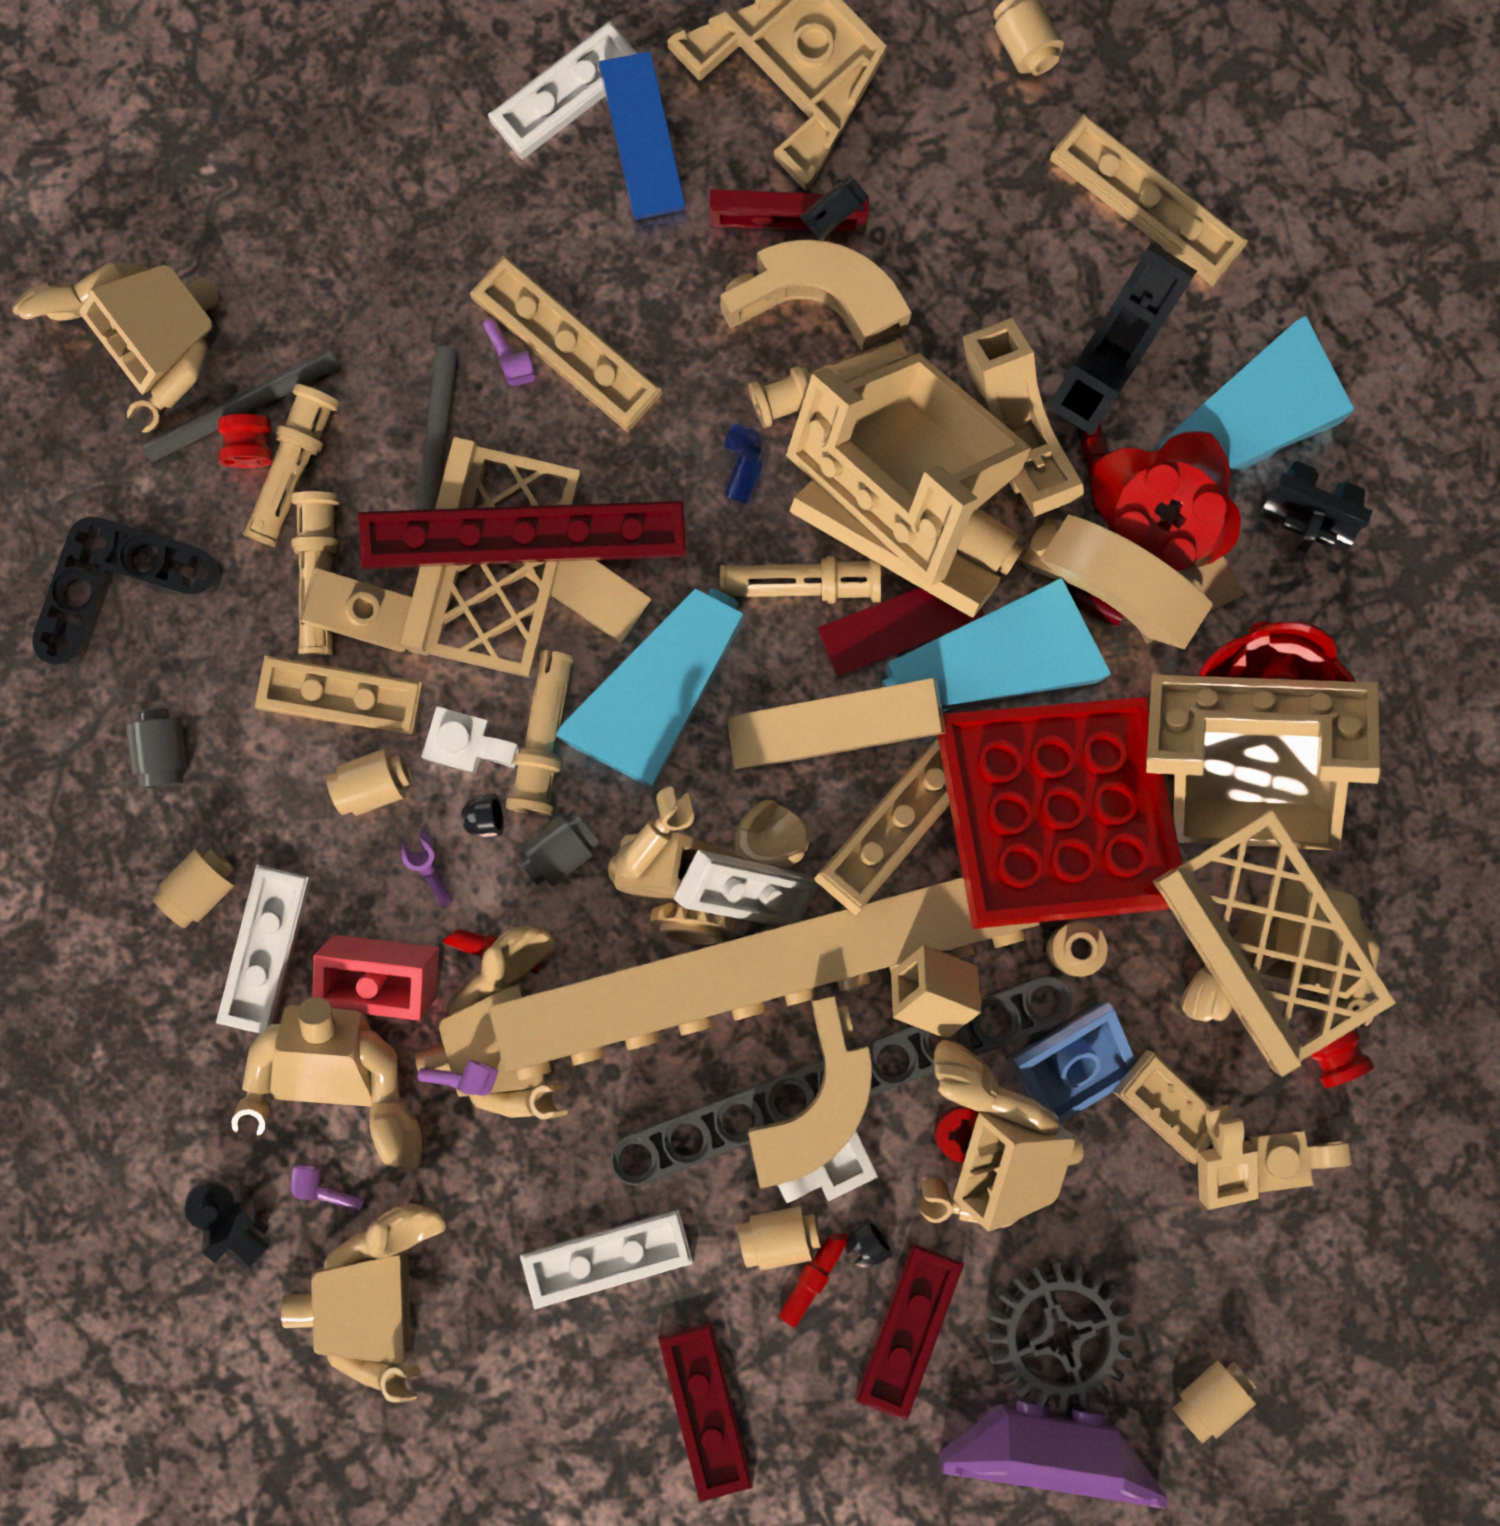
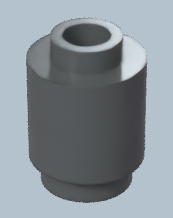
(156, 748)
(557, 849)

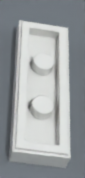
(558, 92)
(745, 889)
(264, 949)
(606, 1258)

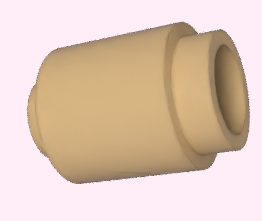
(1028, 35)
(990, 543)
(369, 782)
(195, 886)
(1059, 949)
(779, 1238)
(1215, 1400)

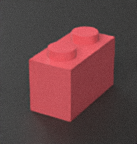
(376, 976)

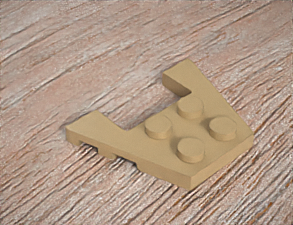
(811, 51)

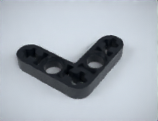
(112, 560)

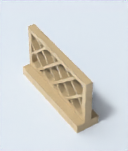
(436, 584)
(1230, 967)

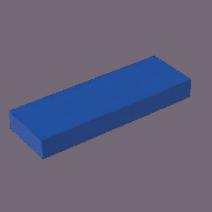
(642, 135)

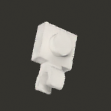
(462, 741)
(838, 1176)

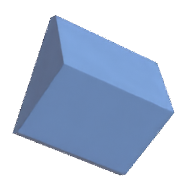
(1074, 1061)

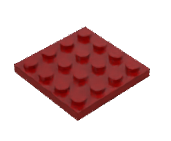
(1057, 811)

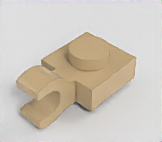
(1287, 1159)
(1231, 1167)

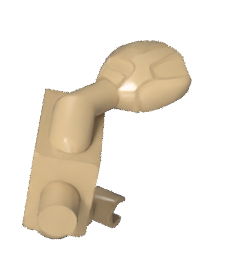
(143, 320)
(657, 860)
(1206, 1000)
(470, 1033)
(331, 1059)
(1013, 1153)
(364, 1301)

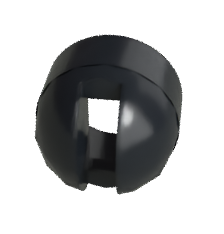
(483, 816)
(870, 1244)

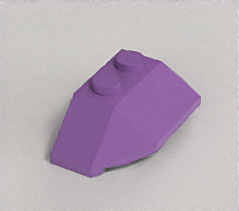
(1052, 1453)

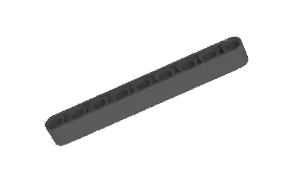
(760, 1098)

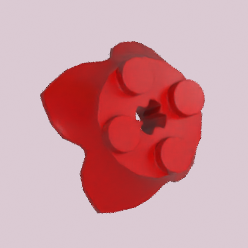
(1185, 469)
(1279, 650)

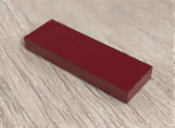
(773, 211)
(888, 630)
(909, 1331)
(705, 1411)

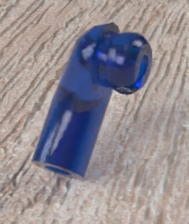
(748, 464)

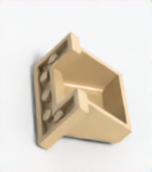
(905, 456)
(1262, 749)

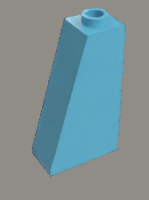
(1273, 400)
(1009, 654)
(653, 695)

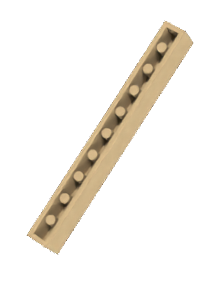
(735, 978)

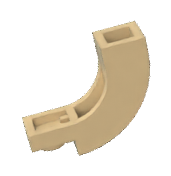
(825, 274)
(1007, 386)
(1121, 575)
(818, 1133)

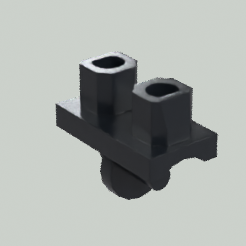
(1315, 512)
(227, 1222)

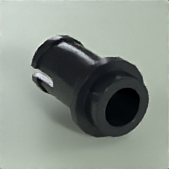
(835, 206)

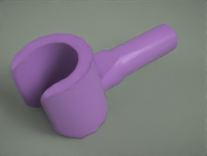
(516, 366)
(424, 863)
(476, 1078)
(306, 1186)

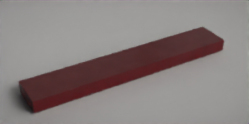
(521, 534)

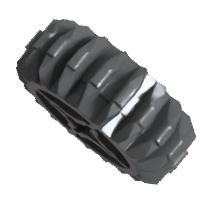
(1076, 1380)

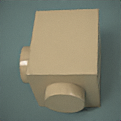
(935, 992)

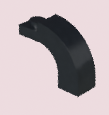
(1121, 339)

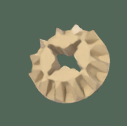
(691, 925)

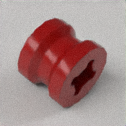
(245, 441)
(1342, 1060)
(953, 1125)

